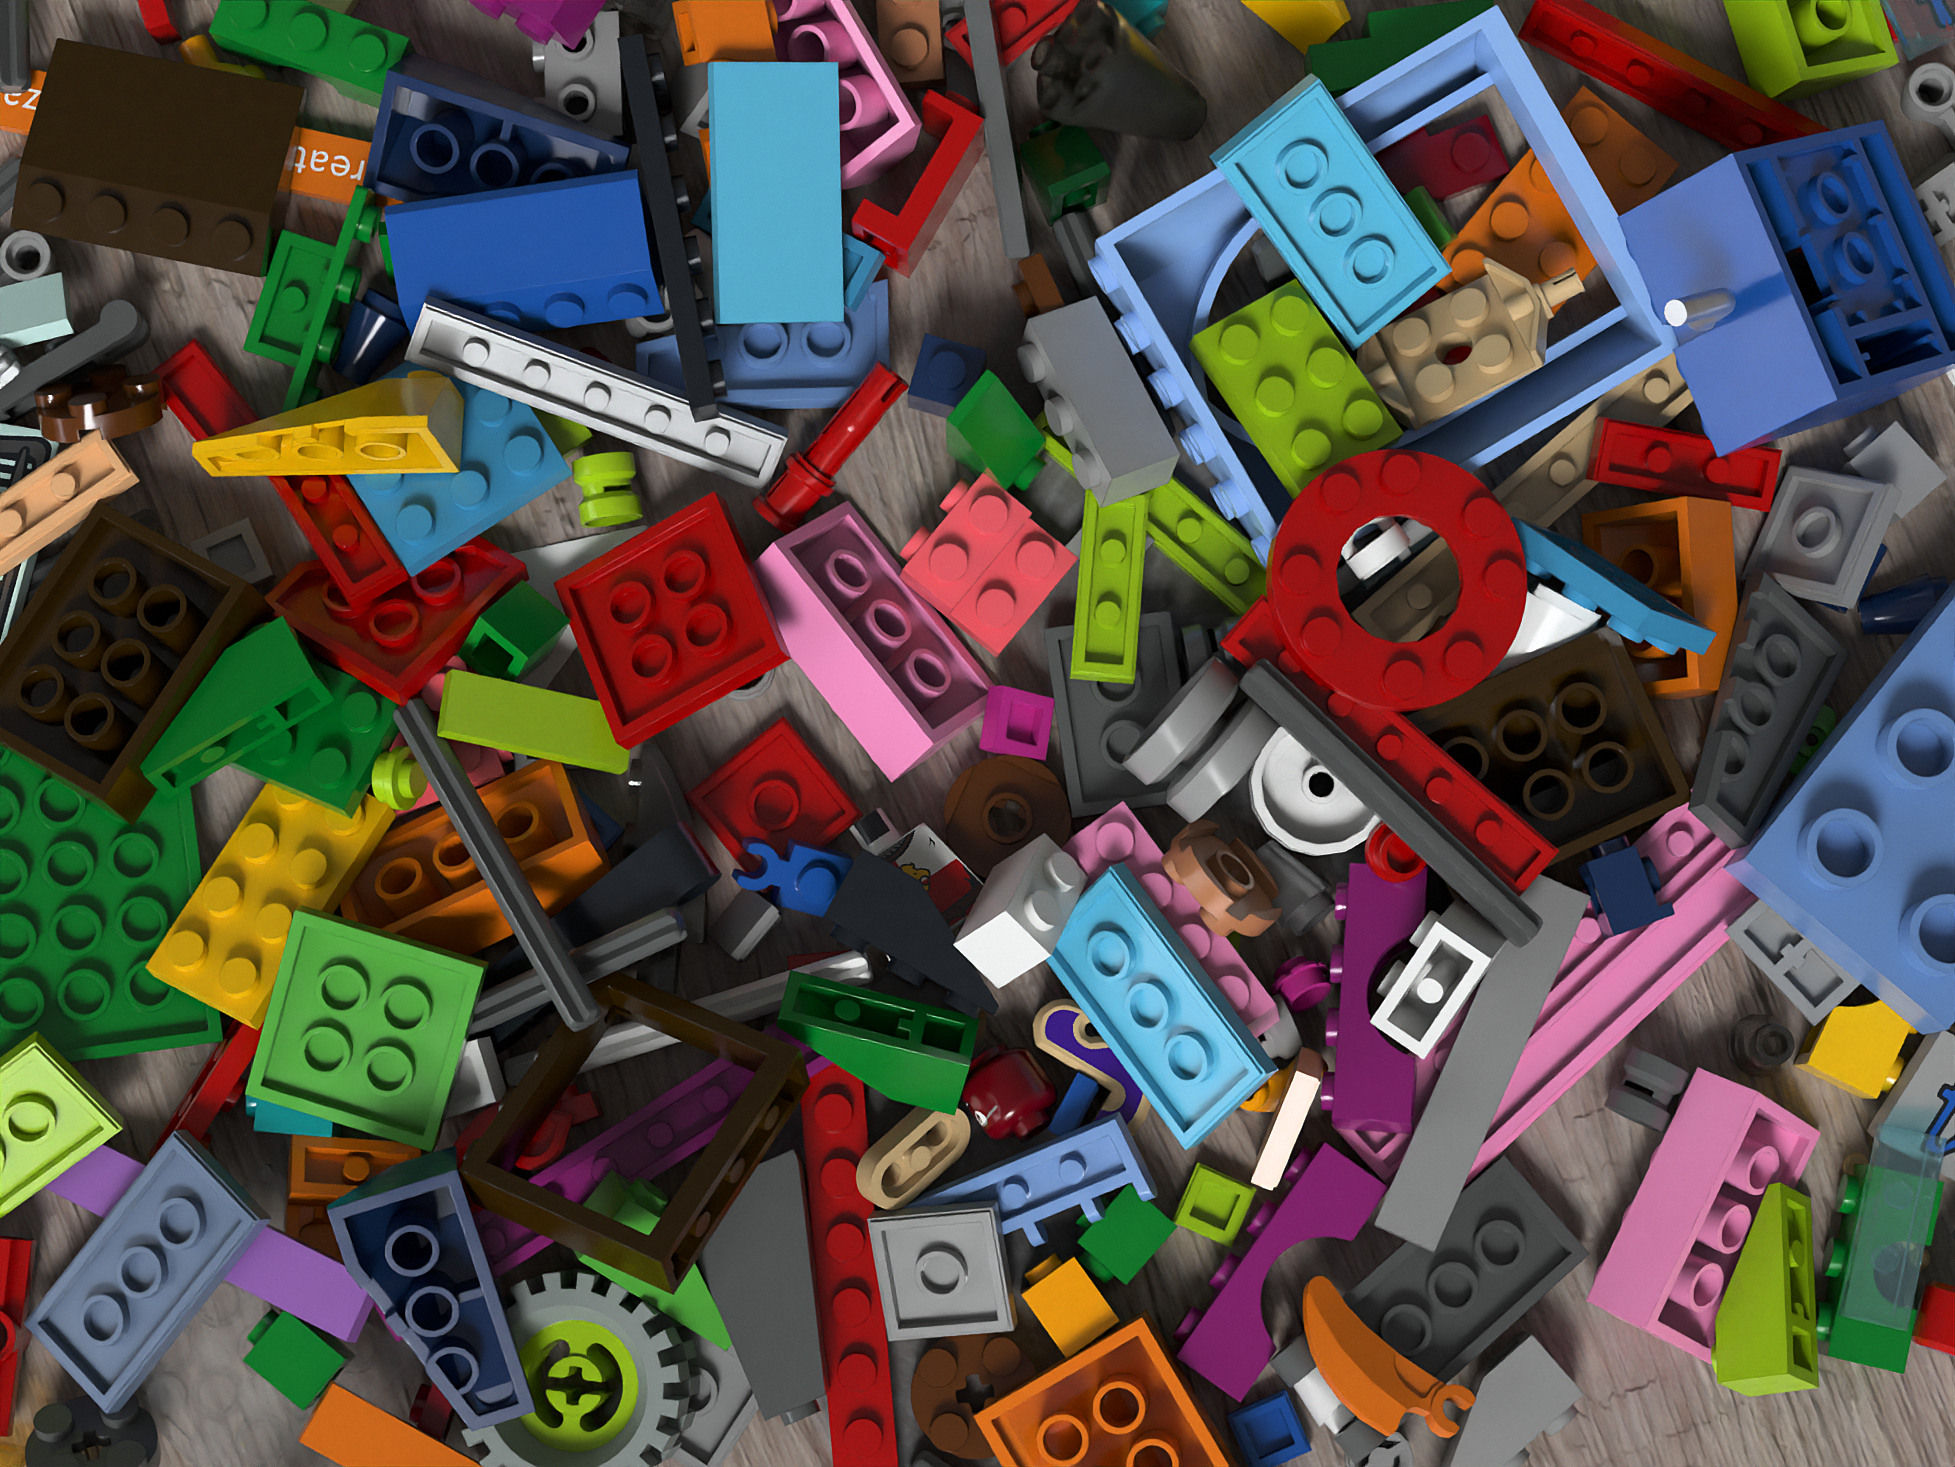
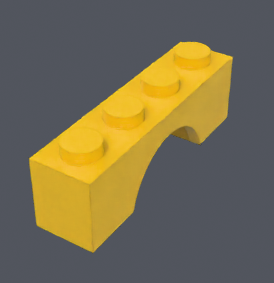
(1857, 1048)

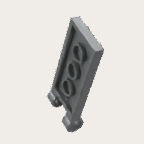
(1451, 1304)

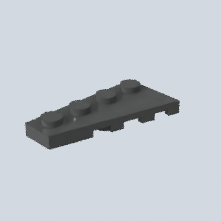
(1764, 708)

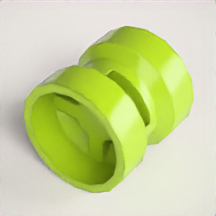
(607, 489)

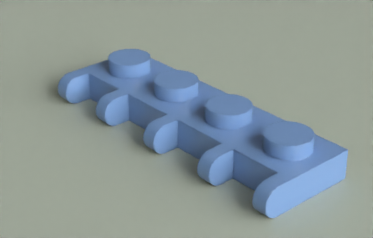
(1054, 1178)

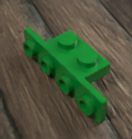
(305, 297)

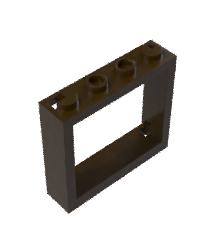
(712, 1184)

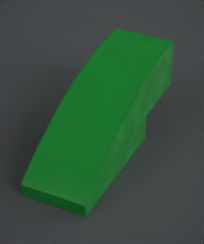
(1386, 40)

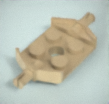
(1494, 315)

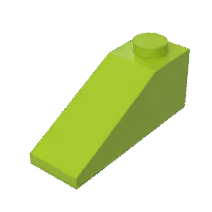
(1770, 1307)

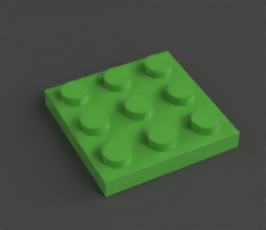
(366, 1028)

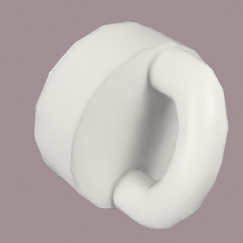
(1378, 551)

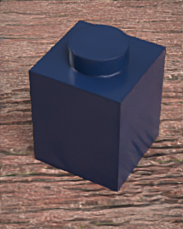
(944, 375)

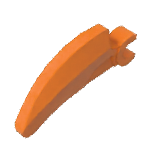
(1368, 1372)

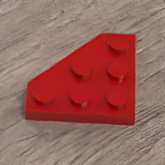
(405, 632)

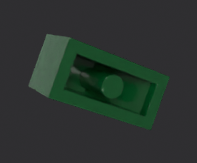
(1064, 169)

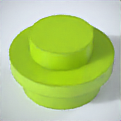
(398, 778)

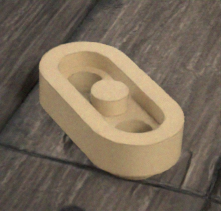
(910, 1160)

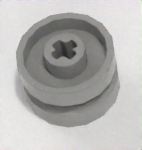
(1211, 747)

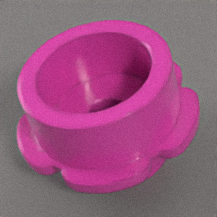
(1301, 983)

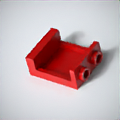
(907, 237)

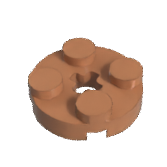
(1224, 880)

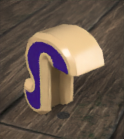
(1061, 1034)

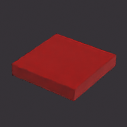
(775, 794)

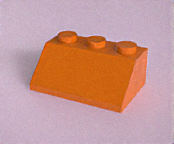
(1687, 557)

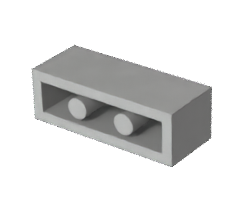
(1097, 402)

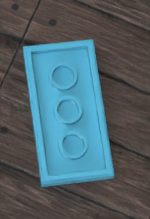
(775, 192)
(1331, 212)
(1157, 1008)

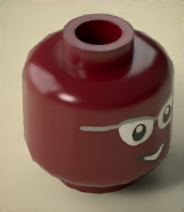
(1009, 1093)

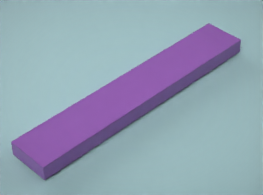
(272, 1268)

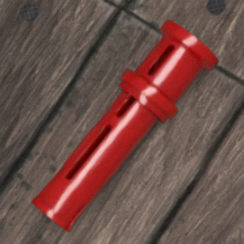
(813, 471)

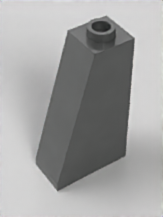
(768, 1289)

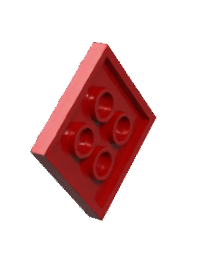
(671, 620)

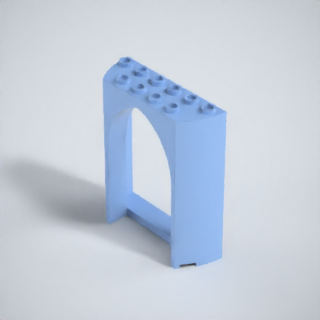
(1174, 255)

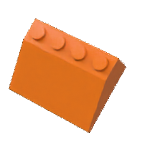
(1107, 1407)

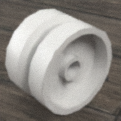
(1293, 813)

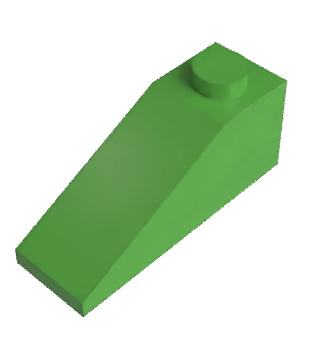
(641, 1207)

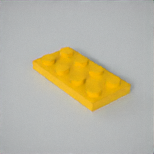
(240, 916)

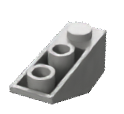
(1515, 1401)

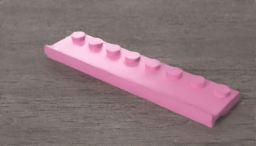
(1597, 991)

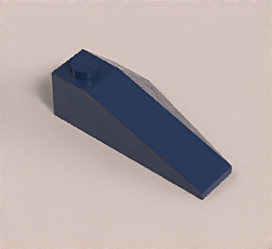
(464, 134)
(428, 1268)

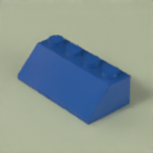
(532, 253)

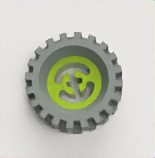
(653, 1363)

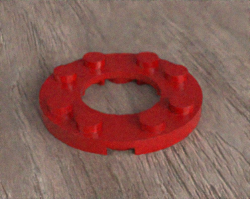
(1319, 628)

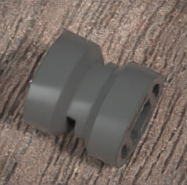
(1653, 1076)

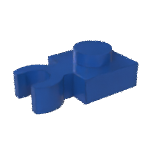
(802, 877)

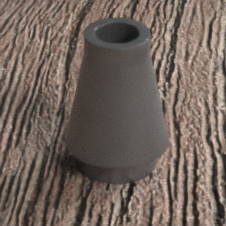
(1302, 893)

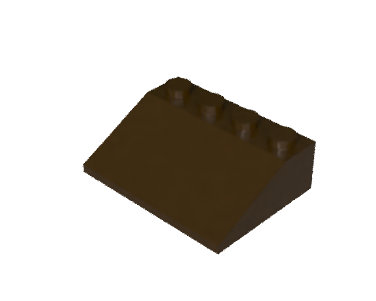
(160, 158)
(115, 655)
(1564, 744)

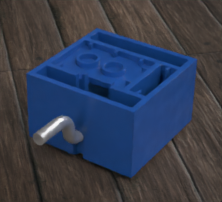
(1796, 284)

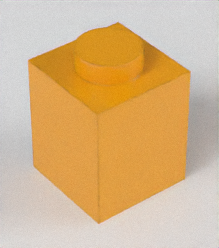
(1067, 1303)

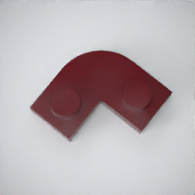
(1447, 161)

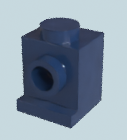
(1622, 888)

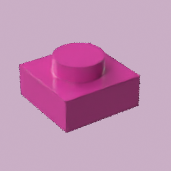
(1017, 723)

